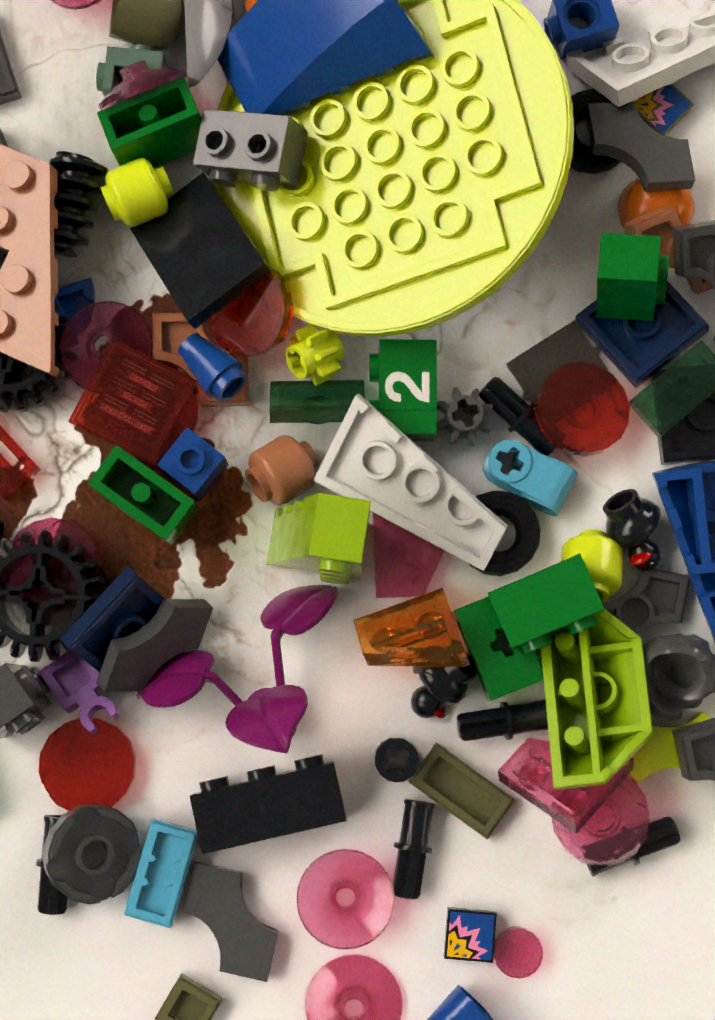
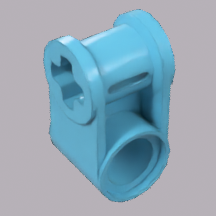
(538, 477)

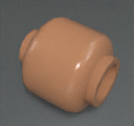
(281, 470)

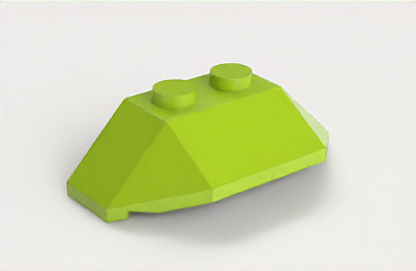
(595, 702)

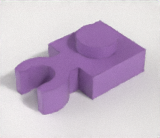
(75, 686)

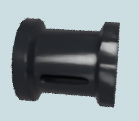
(410, 759)

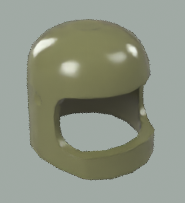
(146, 21)

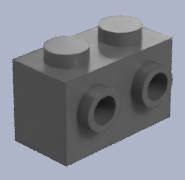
(250, 149)
(21, 699)

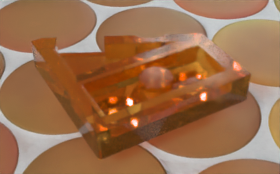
(412, 634)

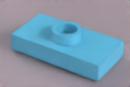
(161, 873)

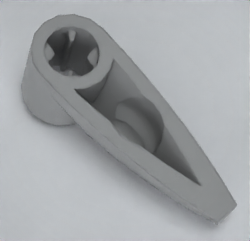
(206, 34)

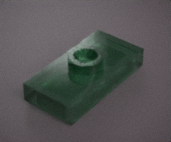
(677, 390)
(310, 403)

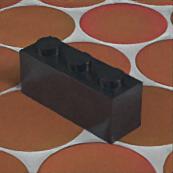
(267, 804)

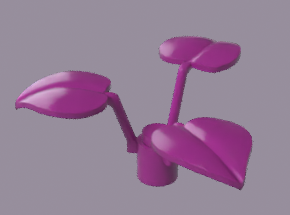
(269, 714)

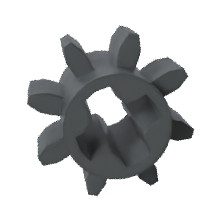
(470, 405)

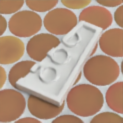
(637, 68)
(406, 486)

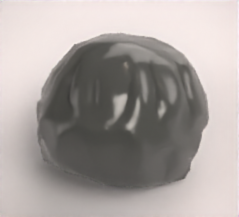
(678, 673)

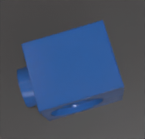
(598, 15)
(193, 464)

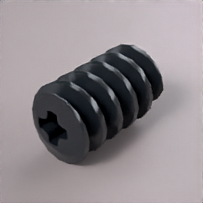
(74, 184)

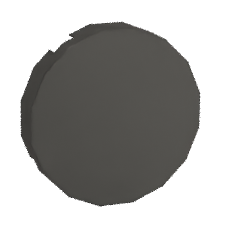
(92, 853)

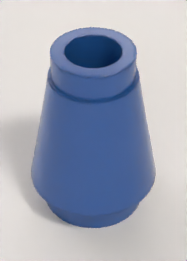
(213, 368)

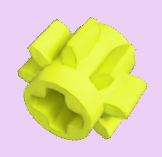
(314, 354)

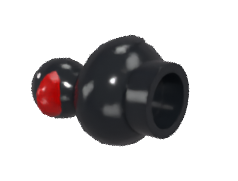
(631, 524)
(440, 687)

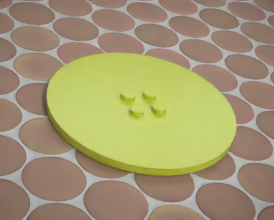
(423, 179)

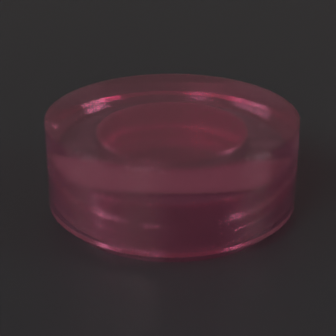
(518, 952)

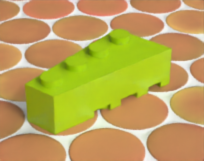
(321, 536)

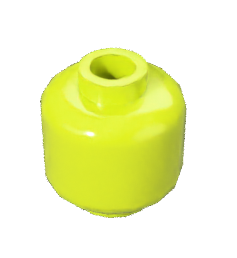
(137, 192)
(601, 557)

